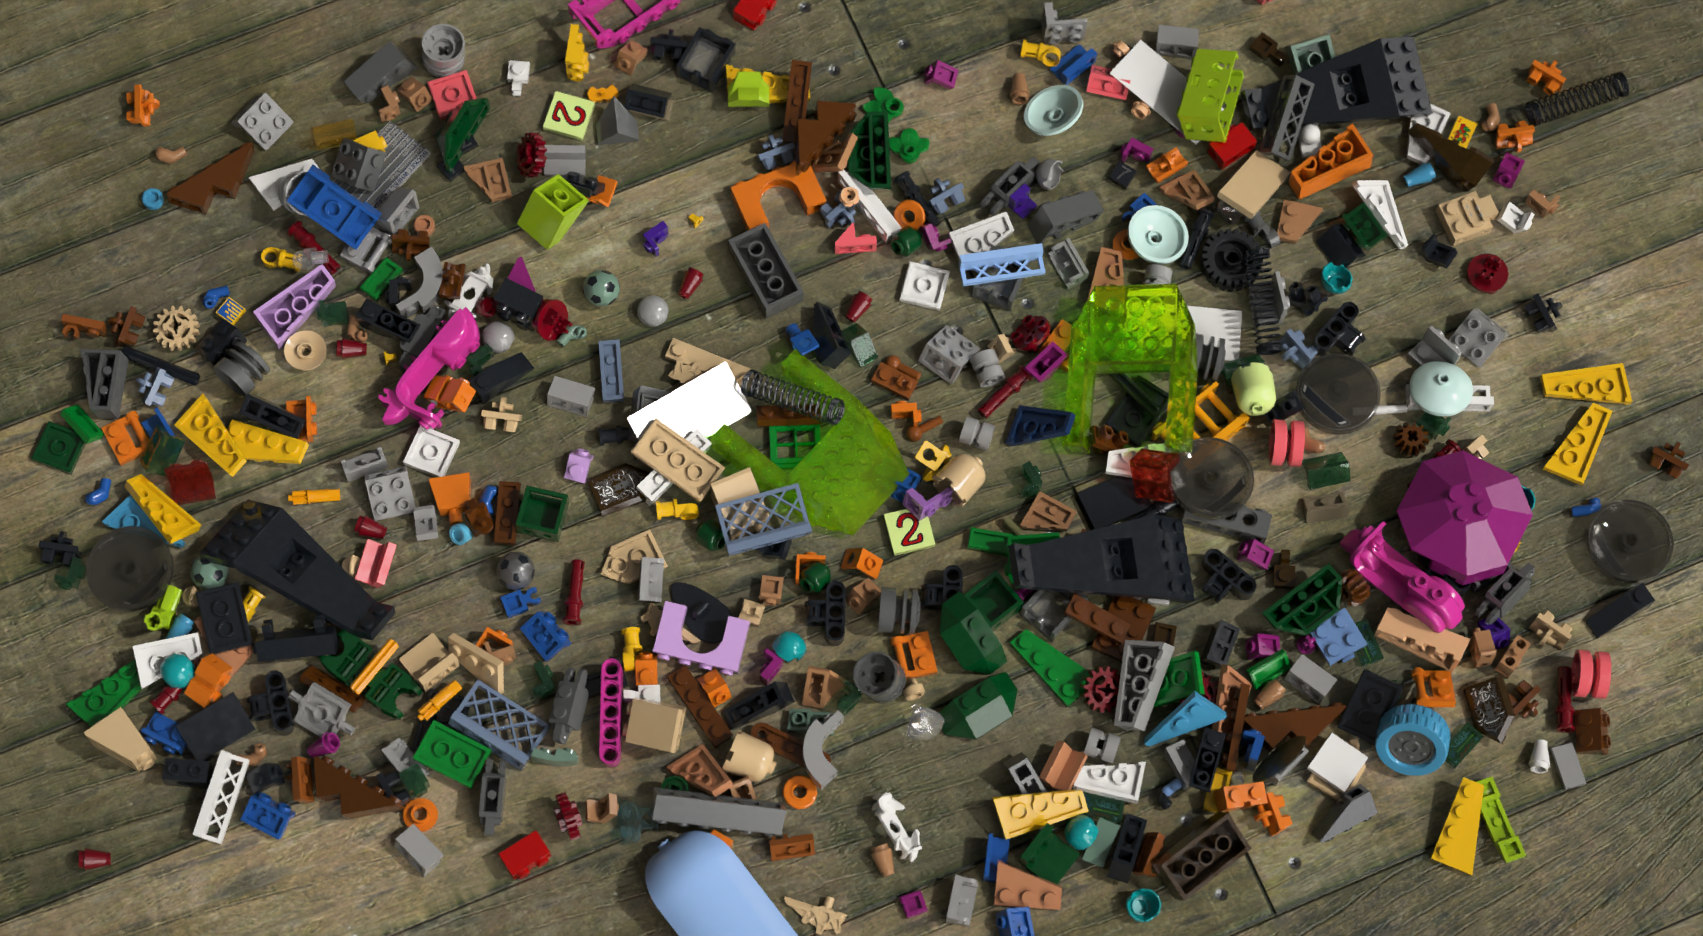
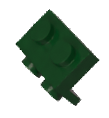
(1364, 226)

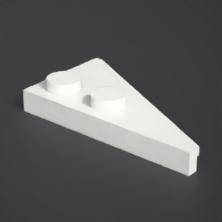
(1380, 201)

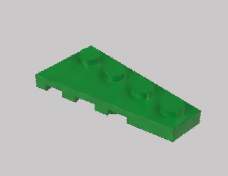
(1054, 668)
(108, 695)

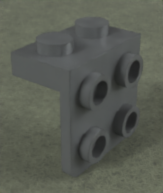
(358, 165)

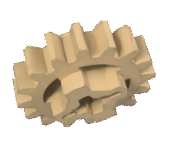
(185, 332)

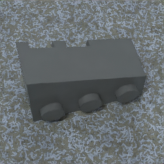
(382, 69)
(1065, 214)
(105, 380)

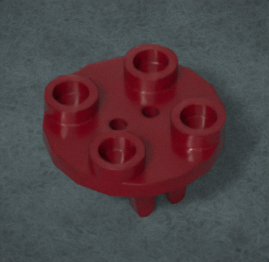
(1483, 280)
(551, 319)
(1031, 333)

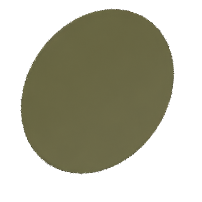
(1279, 758)

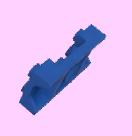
(333, 207)

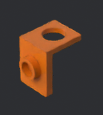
(605, 197)
(806, 559)
(863, 561)
(498, 636)

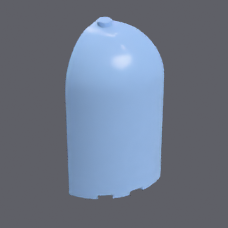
(709, 890)

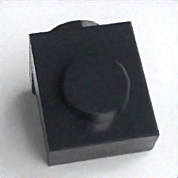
(1438, 253)
(395, 286)
(776, 551)
(265, 777)

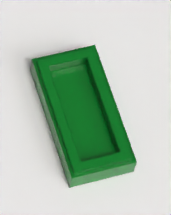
(378, 281)
(82, 424)
(987, 541)
(1268, 669)

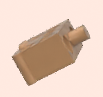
(1482, 648)
(1512, 656)

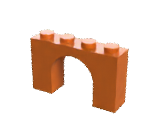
(748, 194)

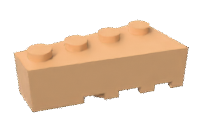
(1413, 636)

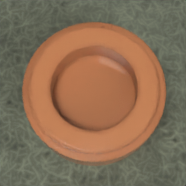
(424, 223)

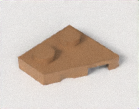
(836, 156)
(490, 179)
(1189, 190)
(1296, 220)
(1048, 515)

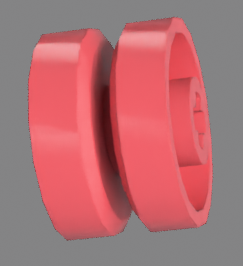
(1286, 444)
(1591, 674)

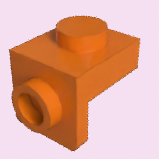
(902, 409)
(646, 669)
(714, 687)

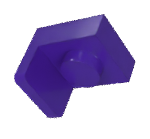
(1021, 203)
(655, 235)
(1499, 631)

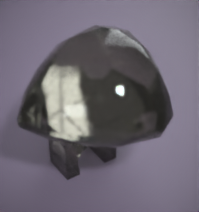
(1225, 211)

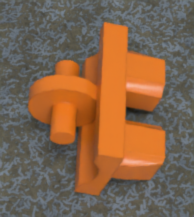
(1548, 74)
(143, 105)
(1514, 137)
(1166, 165)
(1271, 816)

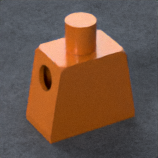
(451, 494)

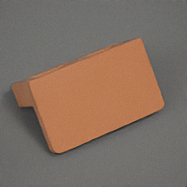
(1062, 767)

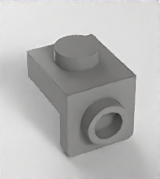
(425, 522)

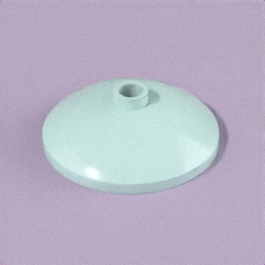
(1053, 110)
(1164, 227)
(1438, 396)

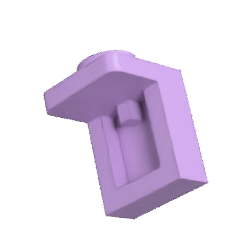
(578, 465)

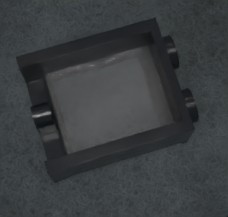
(705, 59)

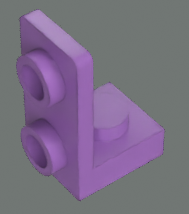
(921, 508)

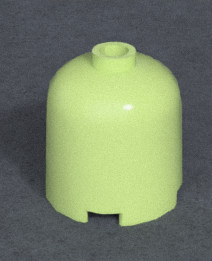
(1254, 389)

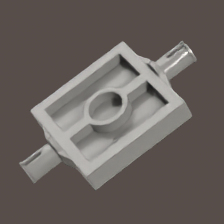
(321, 711)

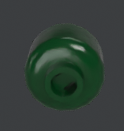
(906, 241)
(710, 535)
(815, 577)

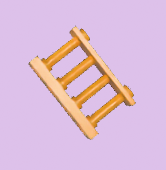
(1235, 422)

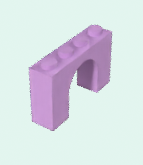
(724, 657)

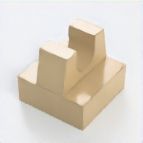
(1002, 347)
(1476, 447)
(752, 612)

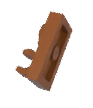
(91, 327)
(894, 381)
(301, 779)
(791, 847)
(1149, 850)

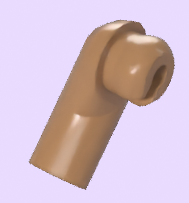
(1493, 119)
(170, 156)
(353, 330)
(256, 755)

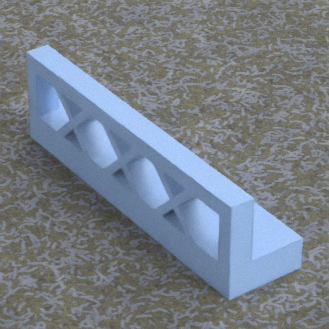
(1001, 257)

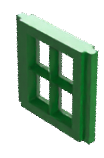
(790, 462)

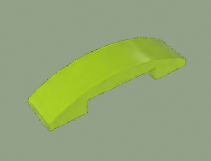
(1498, 825)

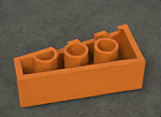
(1332, 163)

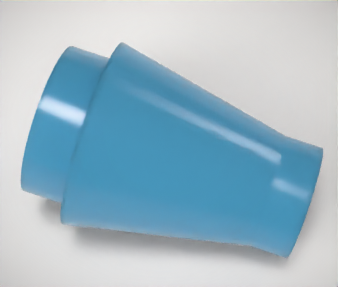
(1422, 174)
(181, 626)

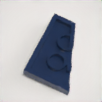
(1038, 424)

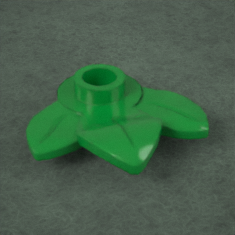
(883, 101)
(909, 142)

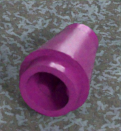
(326, 744)

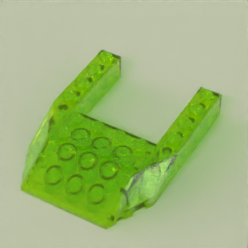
(1133, 333)
(845, 471)

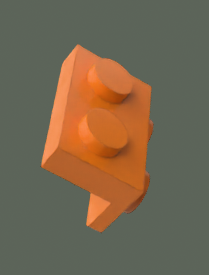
(306, 410)

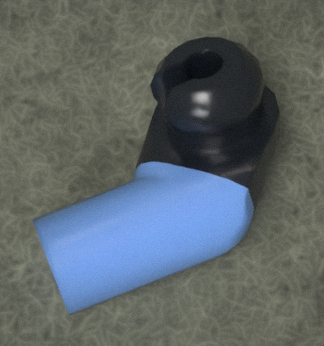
(1163, 799)

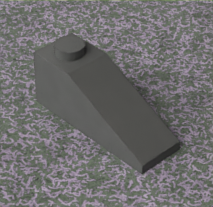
(1024, 774)

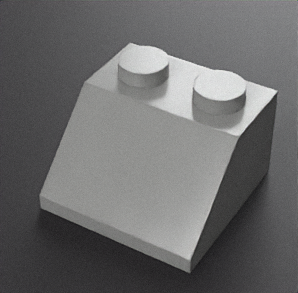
(397, 210)

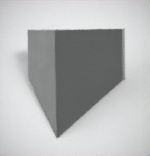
(616, 125)

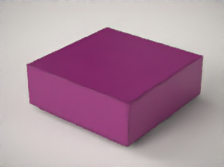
(913, 904)

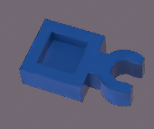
(1143, 201)
(516, 603)

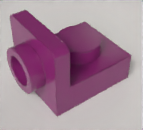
(941, 74)
(1137, 149)
(1508, 170)
(931, 236)
(1255, 553)
(1262, 645)
(770, 669)

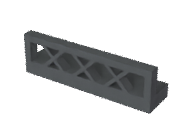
(1283, 114)

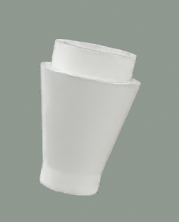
(1539, 759)

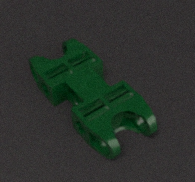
(383, 687)

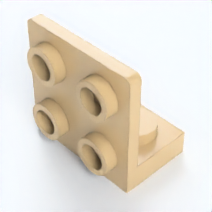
(429, 662)

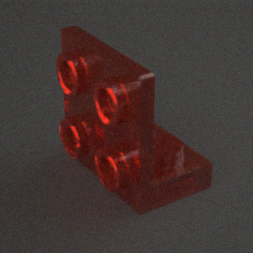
(1152, 474)
(191, 482)

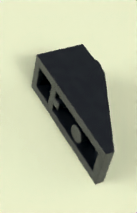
(832, 344)
(500, 377)
(272, 415)
(1620, 610)
(759, 705)
(1127, 848)

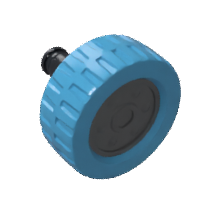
(1412, 739)

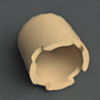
(963, 475)
(749, 758)

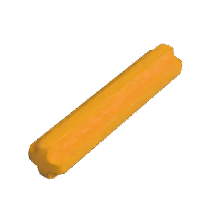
(374, 666)

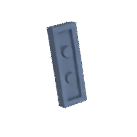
(611, 371)

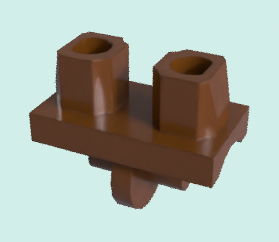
(410, 245)
(452, 281)
(132, 318)
(1105, 440)
(1677, 466)
(478, 517)
(1527, 693)

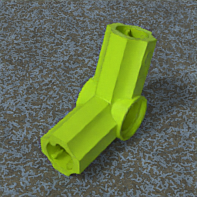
(165, 611)

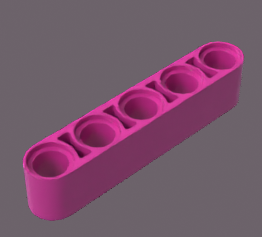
(608, 702)

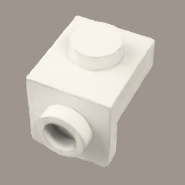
(1514, 218)

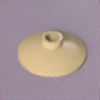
(301, 342)

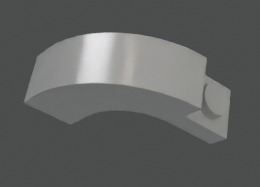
(428, 294)
(815, 763)

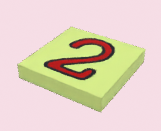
(569, 115)
(907, 532)

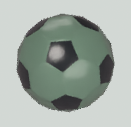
(601, 288)
(207, 574)

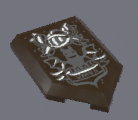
(617, 488)
(1490, 708)

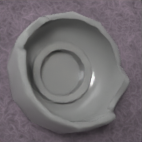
(1049, 173)
(652, 311)
(498, 336)

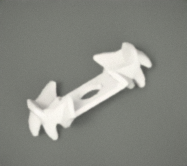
(477, 280)
(886, 812)

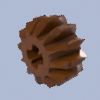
(1416, 445)
(1354, 588)

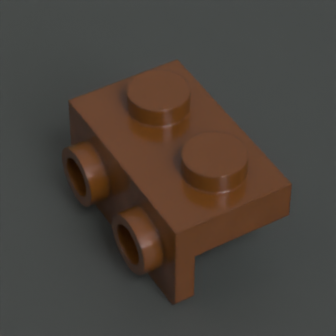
(1592, 731)

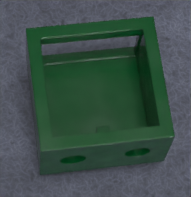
(542, 515)
(995, 600)

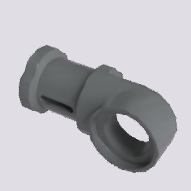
(1260, 228)

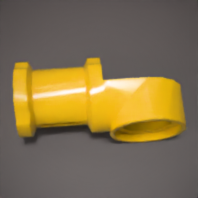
(1039, 51)
(283, 259)
(684, 511)
(251, 601)
(632, 645)

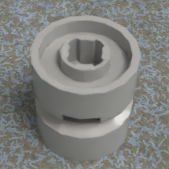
(1157, 274)
(986, 365)
(977, 433)
(1109, 747)

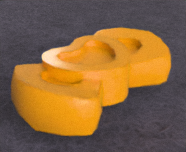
(602, 94)

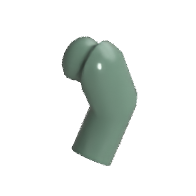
(575, 332)

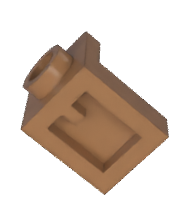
(1540, 204)

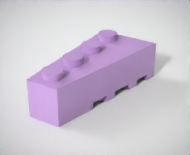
(294, 305)

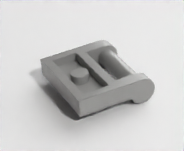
(357, 256)

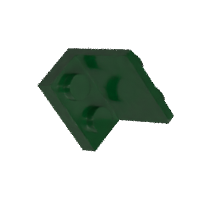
(1049, 856)

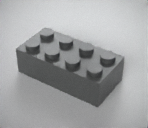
(765, 270)

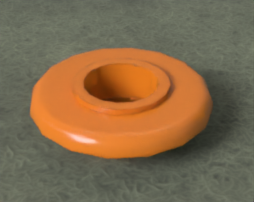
(916, 208)
(1127, 253)
(799, 781)
(421, 803)

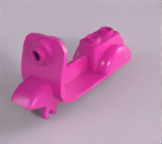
(448, 348)
(1421, 595)

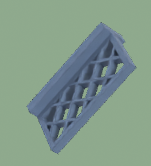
(769, 537)
(484, 736)

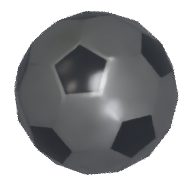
(515, 570)

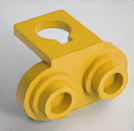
(941, 456)

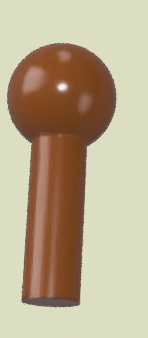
(894, 362)
(915, 433)

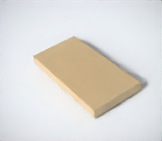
(1253, 184)
(677, 460)

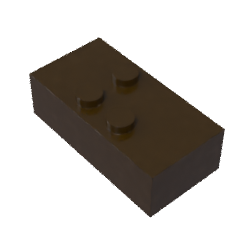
(1201, 855)

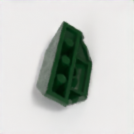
(459, 123)
(871, 153)
(1307, 604)
(969, 636)
(980, 708)

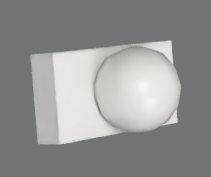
(1309, 140)

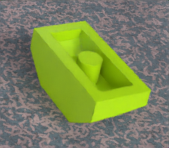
(748, 91)

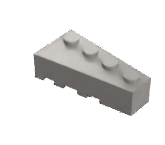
(1140, 681)

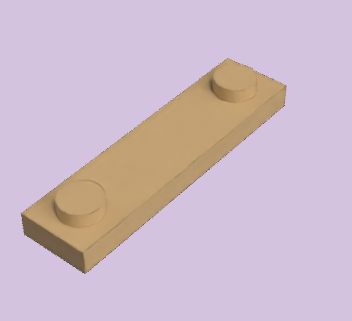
(690, 354)

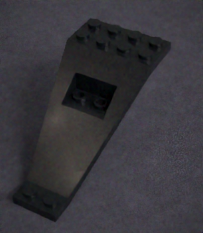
(1379, 80)
(285, 558)
(1122, 559)

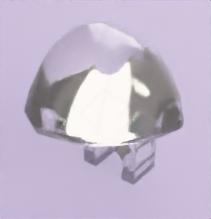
(924, 723)

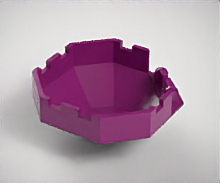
(1464, 516)

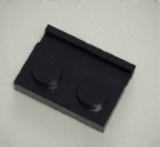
(585, 185)

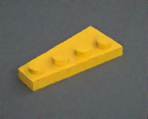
(777, 84)
(1596, 384)
(208, 432)
(266, 445)
(1579, 448)
(165, 514)
(1032, 811)
(1460, 831)

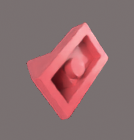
(850, 244)

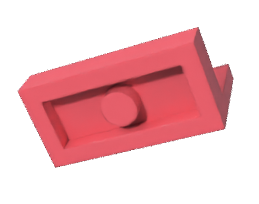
(1105, 84)
(375, 563)

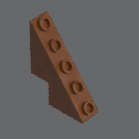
(816, 134)
(219, 178)
(1293, 723)
(355, 795)

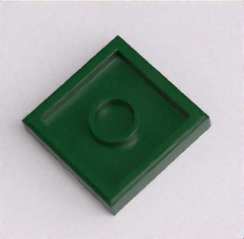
(59, 448)

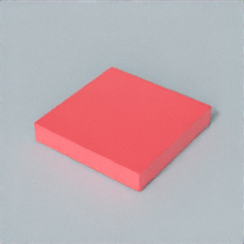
(450, 92)

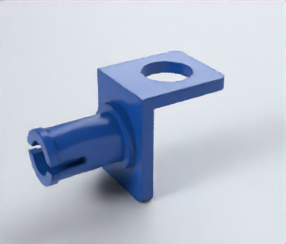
(801, 341)

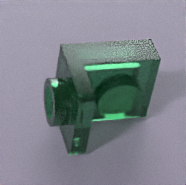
(332, 313)
(848, 702)

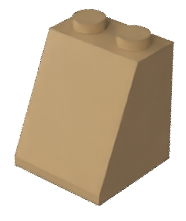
(736, 487)
(654, 724)
(121, 740)

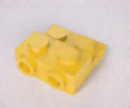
(576, 57)

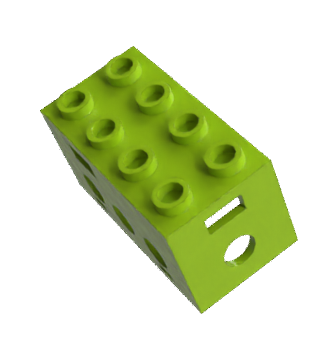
(1201, 115)

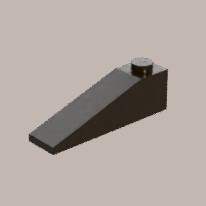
(1459, 164)

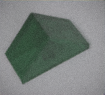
(860, 344)

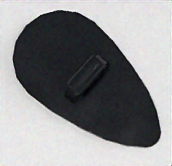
(704, 613)

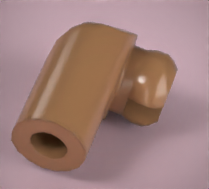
(1313, 445)

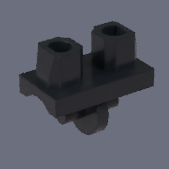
(668, 44)
(1306, 299)
(1537, 305)
(1285, 407)
(60, 547)
(388, 782)

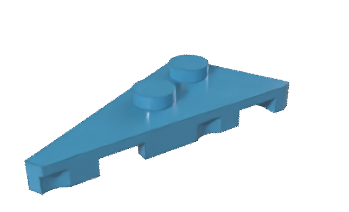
(131, 514)
(1188, 716)

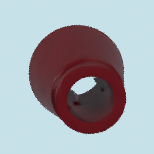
(691, 280)
(859, 305)
(348, 348)
(370, 528)
(93, 859)

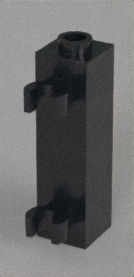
(295, 643)

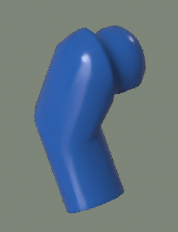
(213, 295)
(99, 495)
(487, 495)
(1584, 510)

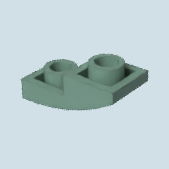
(801, 719)
(562, 757)
(1100, 848)

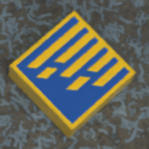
(230, 311)

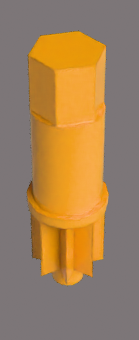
(314, 496)
(439, 700)

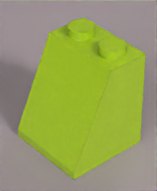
(551, 211)

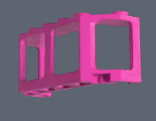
(608, 38)

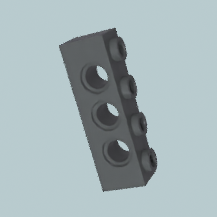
(1235, 526)

